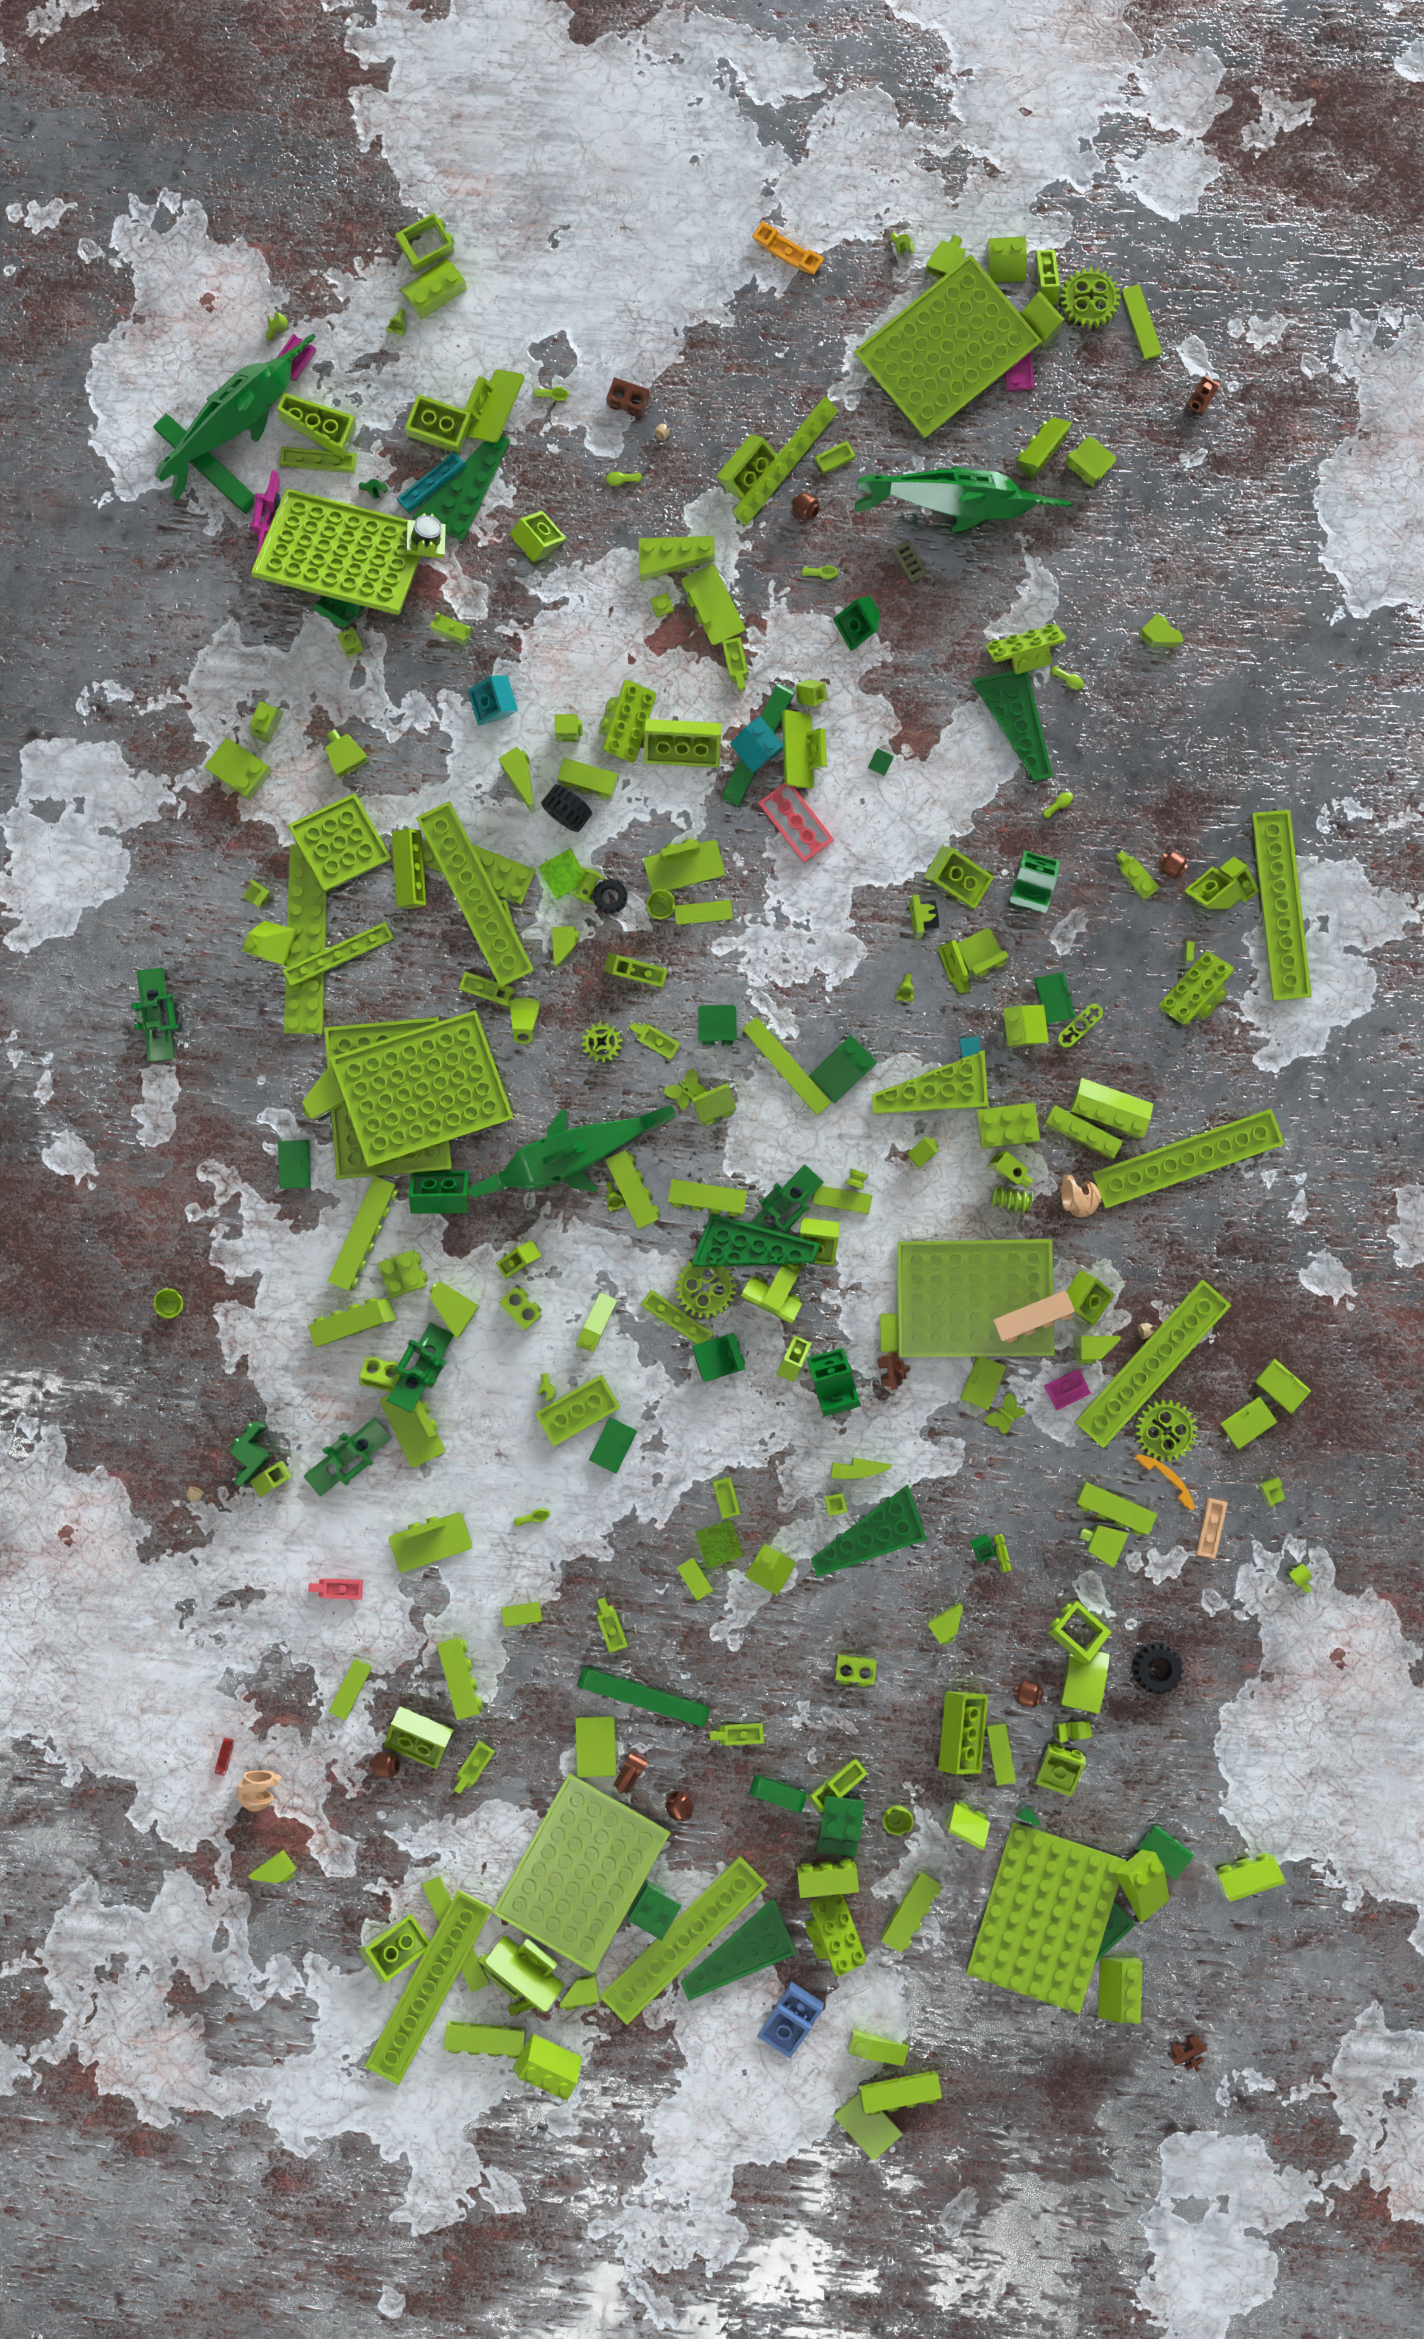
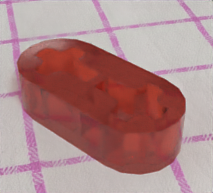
(224, 1756)

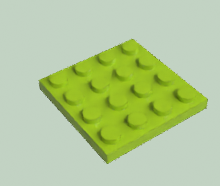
(339, 842)

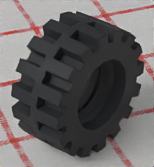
(610, 884)

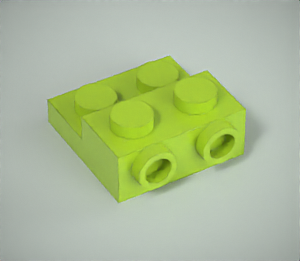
(403, 1274)
(1060, 1769)

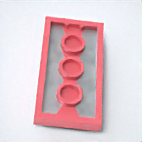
(796, 822)

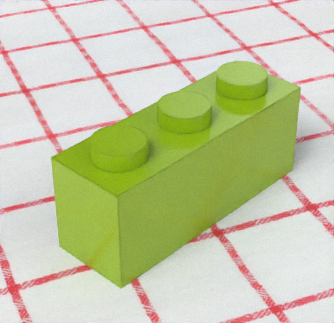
(587, 779)

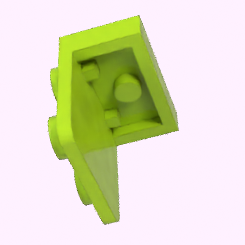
(1090, 460)
(982, 953)

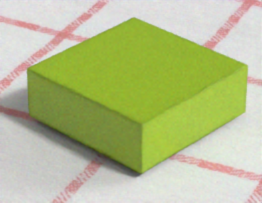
(1188, 955)

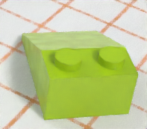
(516, 767)
(238, 768)
(958, 876)
(714, 1104)
(967, 1824)
(1144, 1883)
(394, 1949)

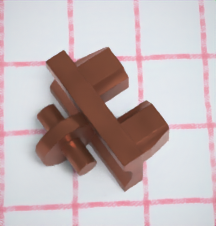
(1203, 394)
(896, 1370)
(1196, 2049)

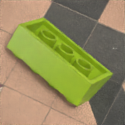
(682, 743)
(1111, 1109)
(963, 1732)

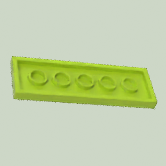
(508, 877)

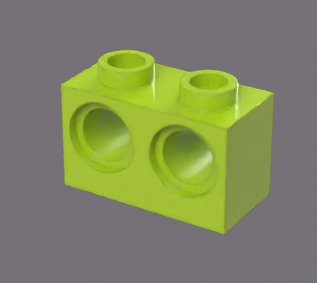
(568, 728)
(516, 1312)
(378, 1379)
(856, 1665)

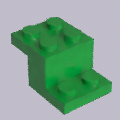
(338, 611)
(1035, 881)
(833, 1382)
(249, 1453)
(840, 1826)
(653, 1910)

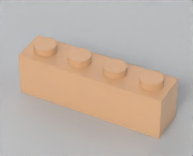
(1033, 1316)

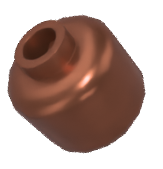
(805, 506)
(1173, 865)
(1028, 1694)
(384, 1765)
(679, 1806)

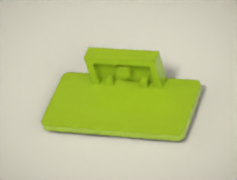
(492, 403)
(712, 605)
(1027, 649)
(626, 720)
(802, 750)
(684, 864)
(1198, 990)
(414, 1431)
(430, 1541)
(834, 1934)
(526, 1971)

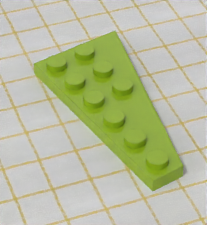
(945, 1088)

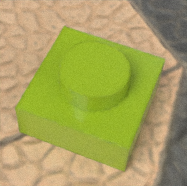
(661, 605)

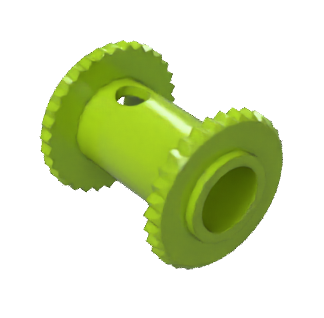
(588, 883)

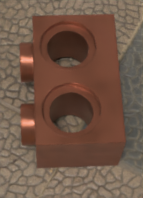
(630, 393)

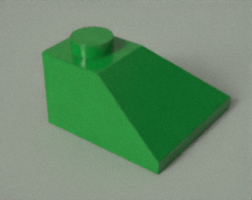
(858, 621)

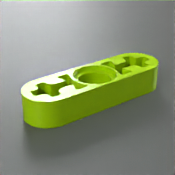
(1086, 1012)

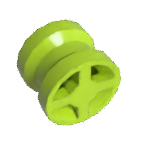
(856, 1179)

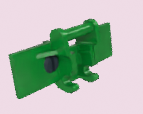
(149, 1016)
(780, 1199)
(426, 1370)
(343, 1451)

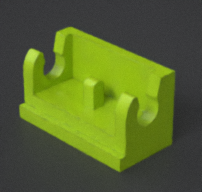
(451, 629)

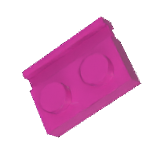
(303, 358)
(1020, 376)
(1067, 1389)

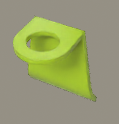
(523, 1017)

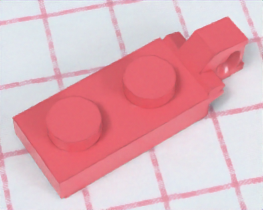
(338, 1588)

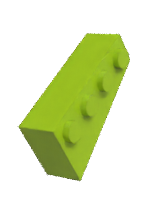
(319, 423)
(672, 554)
(352, 1321)

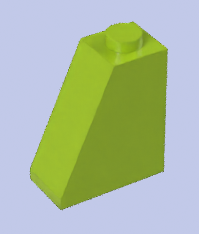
(323, 1096)
(453, 1307)

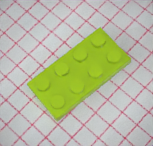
(577, 1410)

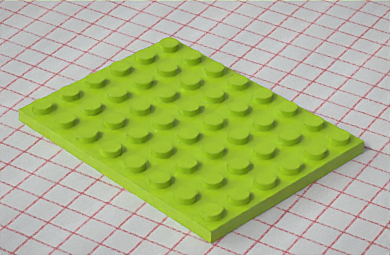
(947, 346)
(338, 552)
(421, 1088)
(347, 1151)
(959, 1287)
(581, 1873)
(1045, 1917)

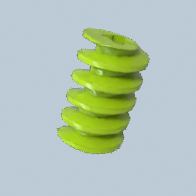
(1010, 1199)

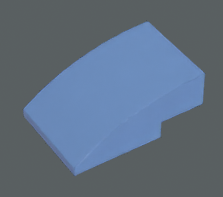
(790, 2019)

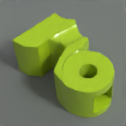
(1072, 1729)

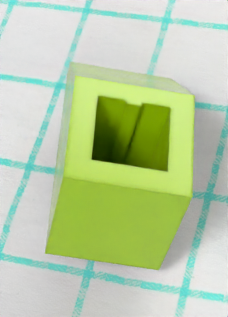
(1160, 634)
(923, 1151)
(271, 1478)
(582, 1991)

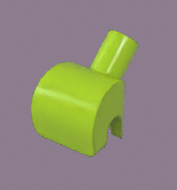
(902, 241)
(397, 323)
(276, 325)
(905, 989)
(614, 1198)
(546, 1387)
(1300, 1577)

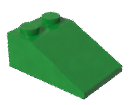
(842, 1069)

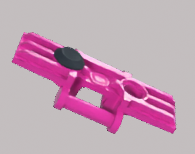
(265, 506)

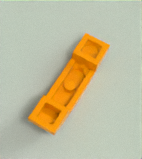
(786, 250)
(1183, 1495)

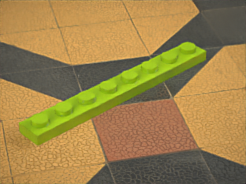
(785, 461)

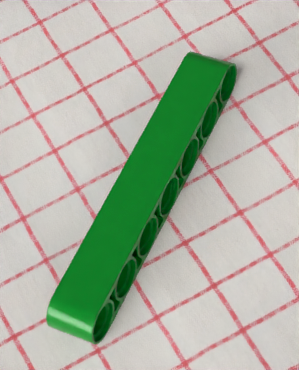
(208, 466)
(772, 716)
(643, 1696)

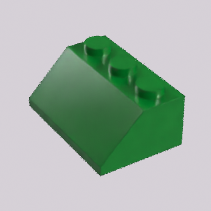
(439, 1192)

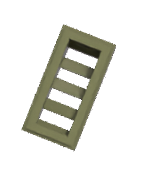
(914, 557)

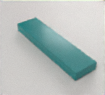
(431, 482)

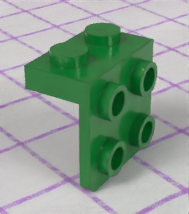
(717, 1025)
(718, 1357)

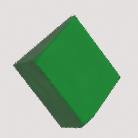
(880, 762)
(983, 1548)
(1027, 1815)

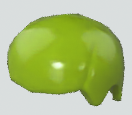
(660, 904)
(168, 1303)
(897, 1820)

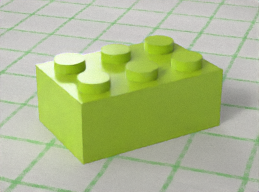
(438, 424)
(1007, 1126)
(827, 1878)

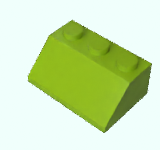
(434, 288)
(1042, 446)
(746, 466)
(756, 1291)
(1092, 1348)
(418, 1737)
(1249, 1877)
(1120, 1989)
(548, 2067)

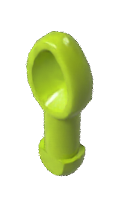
(556, 393)
(618, 478)
(825, 572)
(1072, 680)
(1061, 802)
(538, 1516)

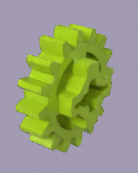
(595, 1037)

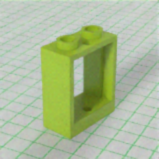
(419, 228)
(1069, 1644)

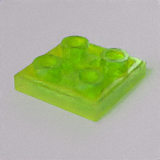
(562, 873)
(719, 1544)

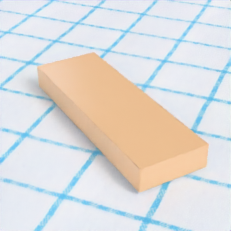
(1211, 1528)

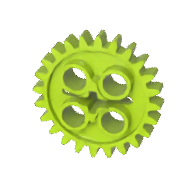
(1089, 281)
(715, 1302)
(1155, 1444)

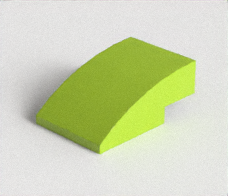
(1085, 1683)

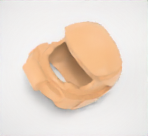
(1079, 1201)
(252, 1790)

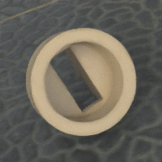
(662, 432)
(1145, 1331)
(194, 1494)

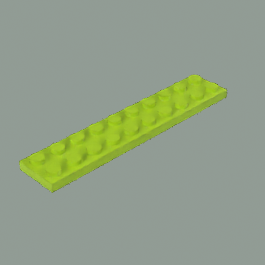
(475, 894)
(1281, 905)
(309, 917)
(1188, 1158)
(1152, 1363)
(683, 1940)
(428, 1987)

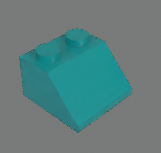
(492, 699)
(757, 744)

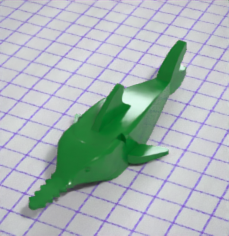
(233, 408)
(956, 492)
(569, 1153)

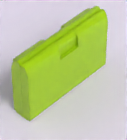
(983, 1382)
(1282, 1386)
(1248, 1423)

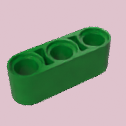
(778, 1793)

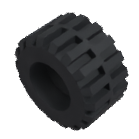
(566, 808)
(1173, 1673)

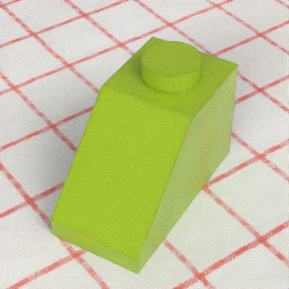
(1241, 874)
(564, 943)
(518, 1259)
(793, 1358)
(946, 1624)
(275, 1869)

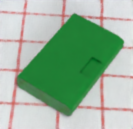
(1055, 997)
(294, 1164)
(613, 1445)
(1171, 1853)

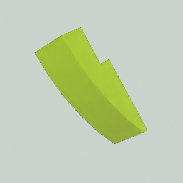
(859, 1469)
(837, 1784)

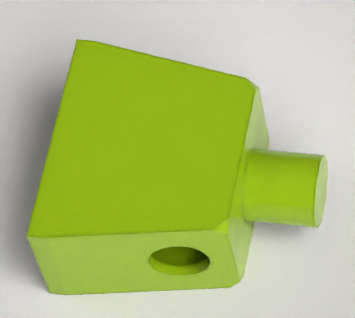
(945, 257)
(266, 721)
(344, 753)
(1004, 1165)
(1104, 1543)

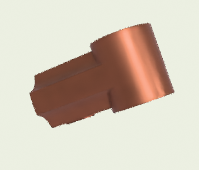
(631, 1770)

